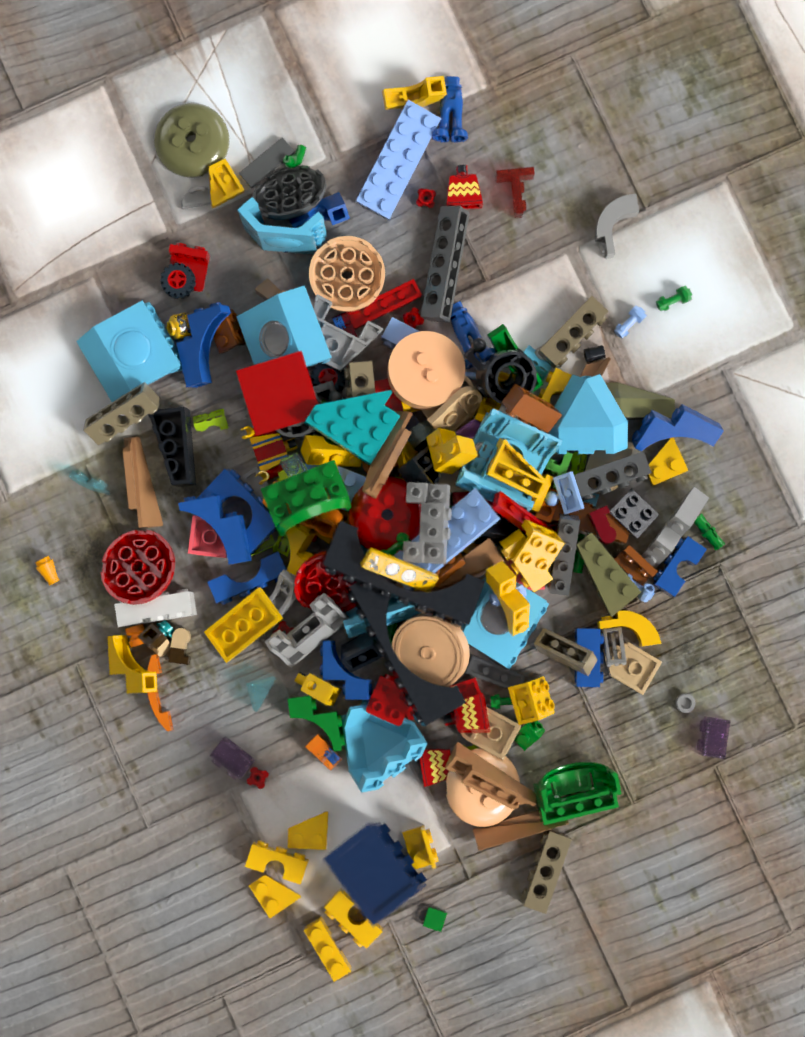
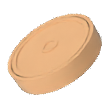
(425, 370)
(432, 649)

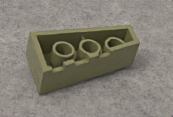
(608, 577)

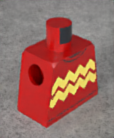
(464, 189)
(471, 716)
(433, 765)

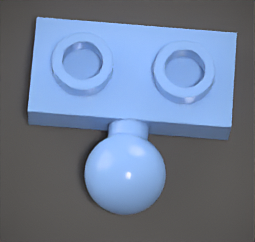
(566, 492)

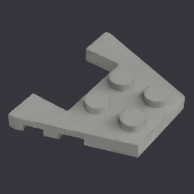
(341, 344)

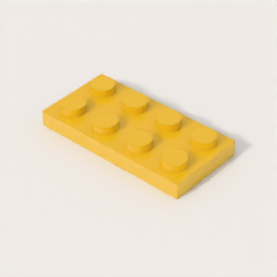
(243, 624)

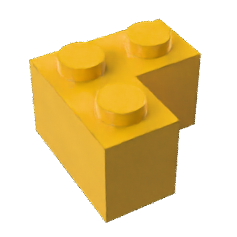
(449, 450)

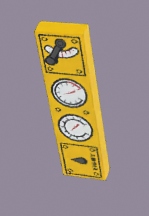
(399, 570)

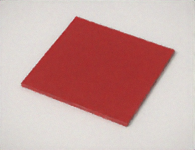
(277, 392)

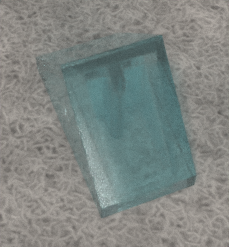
(259, 690)

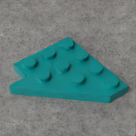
(356, 423)

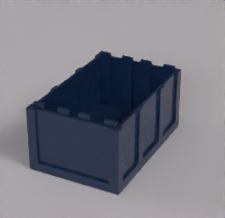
(375, 871)

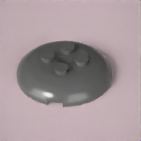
(290, 192)

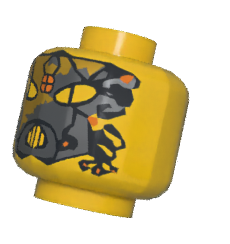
(179, 326)

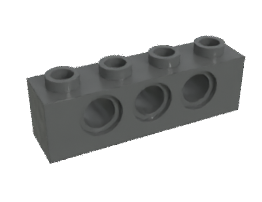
(637, 462)
(563, 563)

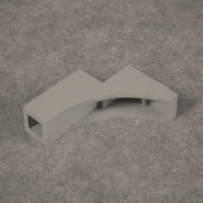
(675, 527)

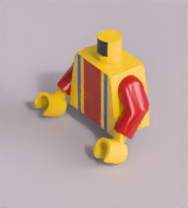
(269, 450)

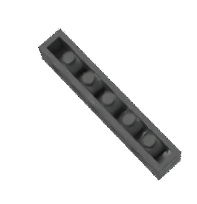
(445, 264)

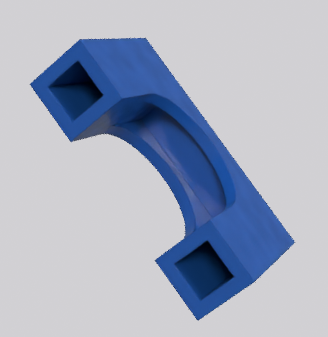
(228, 485)

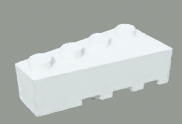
(162, 608)

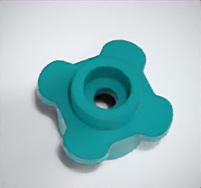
(165, 628)

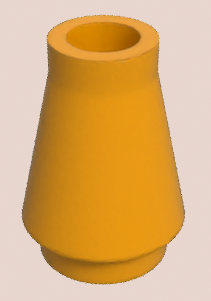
(47, 570)

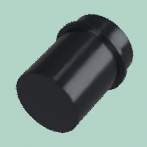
(594, 353)

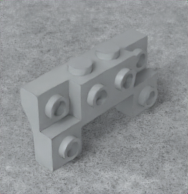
(433, 523)
(309, 633)

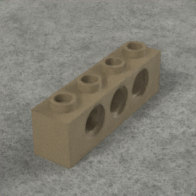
(590, 308)
(363, 371)
(142, 395)
(541, 901)

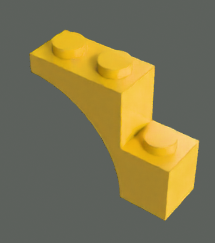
(299, 540)
(515, 606)
(122, 662)

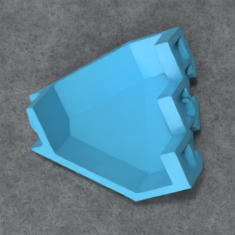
(589, 418)
(378, 747)

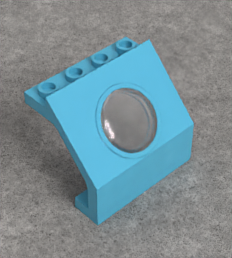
(284, 327)
(490, 632)

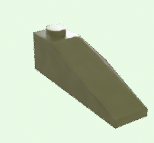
(638, 403)

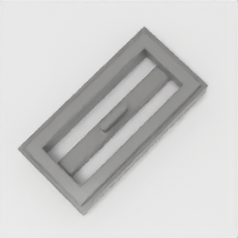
(616, 661)

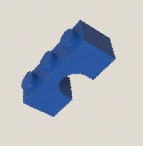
(330, 207)
(668, 579)
(591, 640)

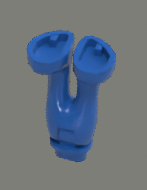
(451, 102)
(465, 326)

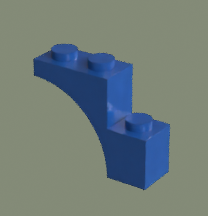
(333, 669)

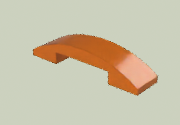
(163, 717)

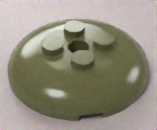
(193, 157)

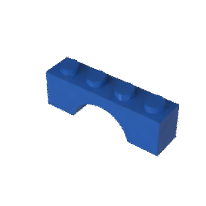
(225, 588)

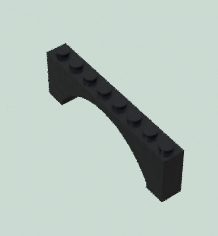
(453, 603)
(426, 699)

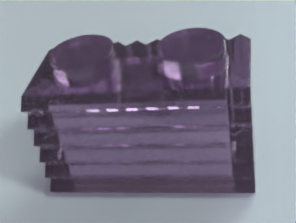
(714, 737)
(232, 758)

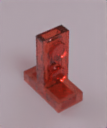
(515, 176)

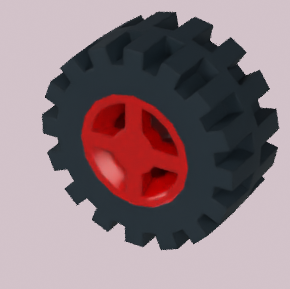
(173, 276)
(325, 373)

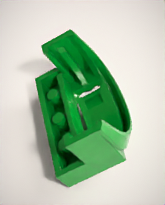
(305, 496)
(572, 779)

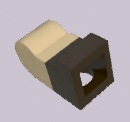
(155, 640)
(179, 646)

